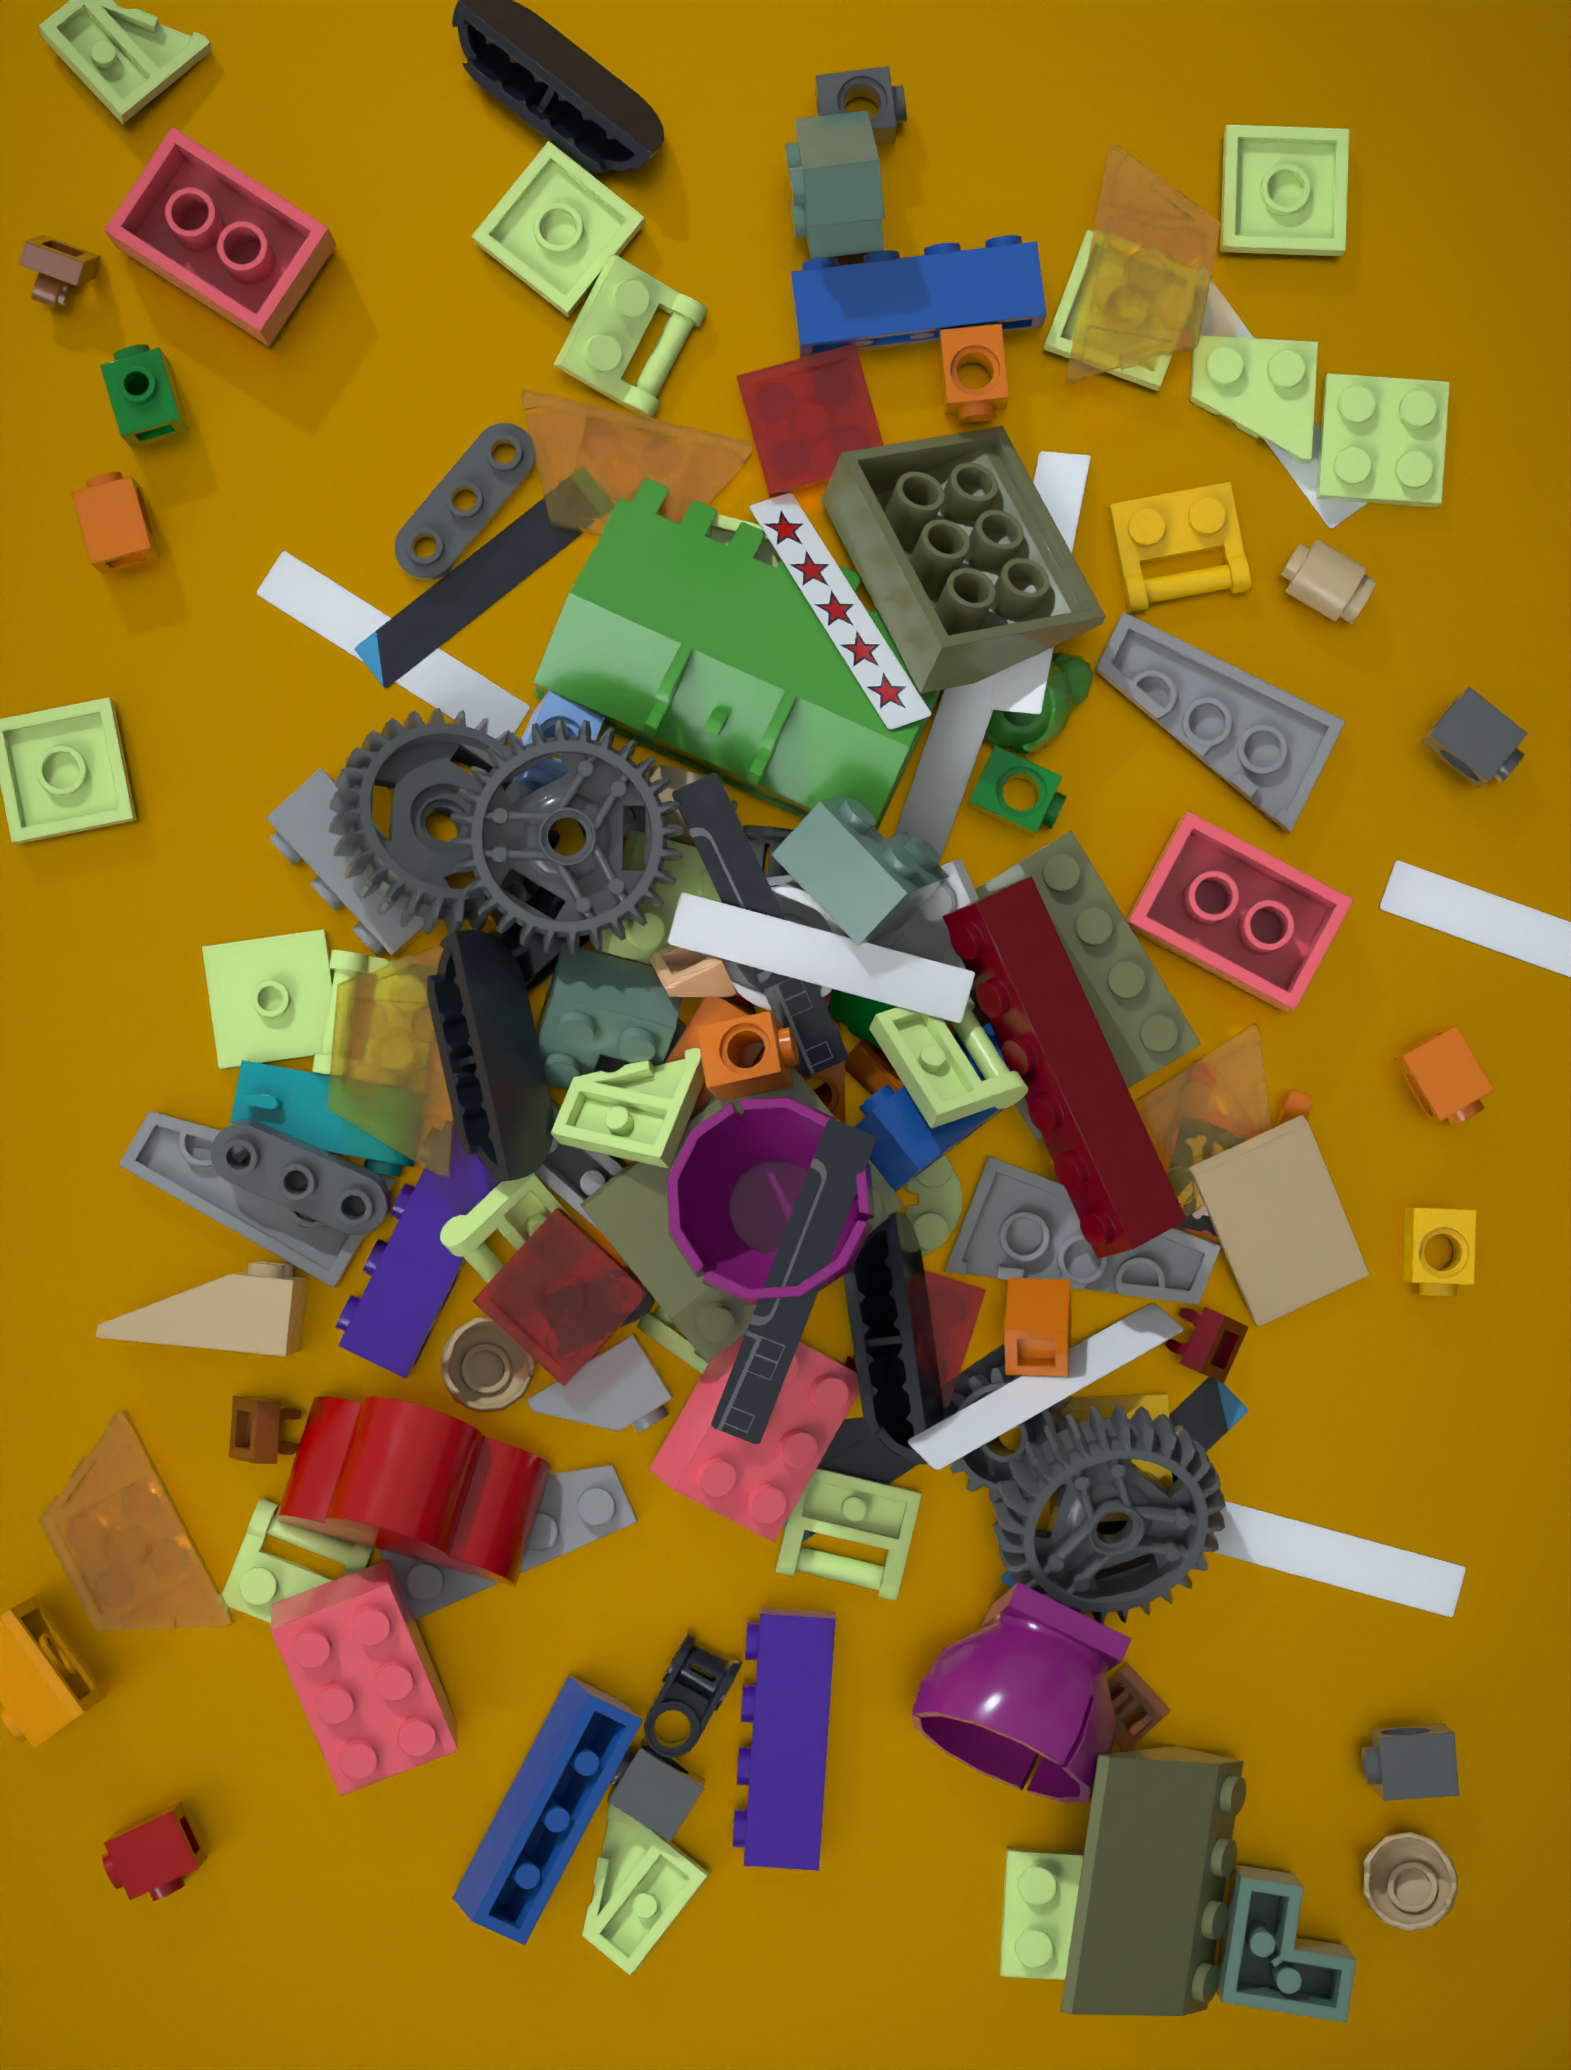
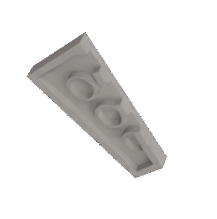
(1232, 721)

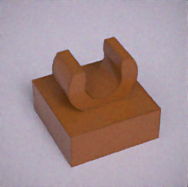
(58, 268)
(256, 1430)
(1134, 1706)

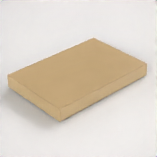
(1279, 1220)

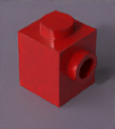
(154, 1854)

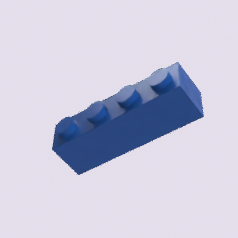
(917, 296)
(546, 1810)

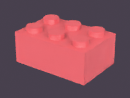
(220, 236)
(1238, 912)
(763, 1480)
(364, 1677)

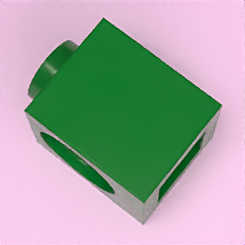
(989, 799)

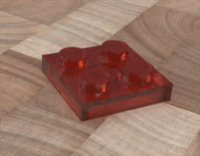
(807, 416)
(561, 1296)

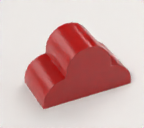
(415, 1486)

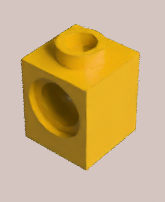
(1459, 1228)

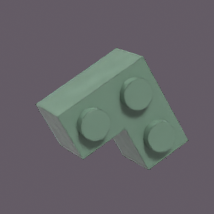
(836, 185)
(855, 872)
(604, 1009)
(1265, 1961)

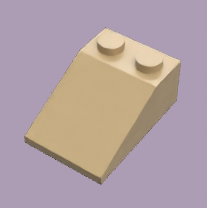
(238, 1312)

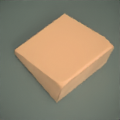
(691, 973)

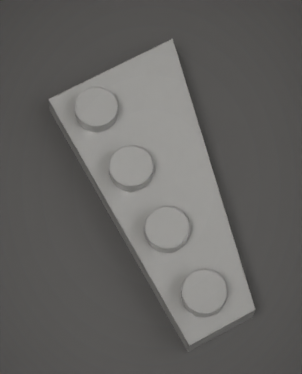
(178, 1161)
(1031, 1230)
(572, 1513)

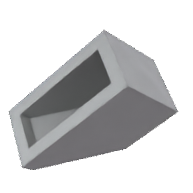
(610, 1390)

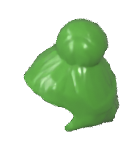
(1065, 688)

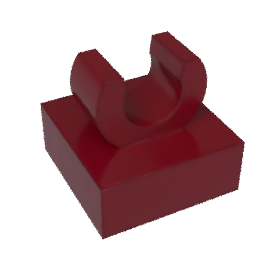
(1211, 1344)

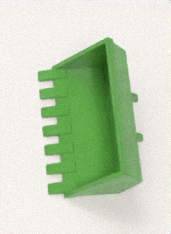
(721, 663)

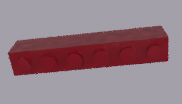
(1069, 1070)

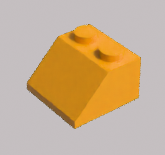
(40, 1676)

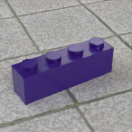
(414, 1268)
(788, 1738)

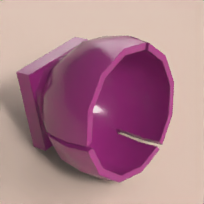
(738, 1190)
(1026, 1690)

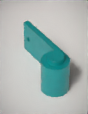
(298, 1107)

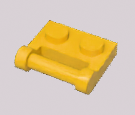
(1176, 527)

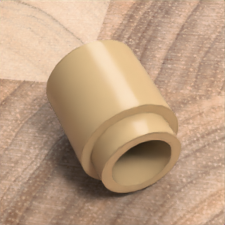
(1328, 581)

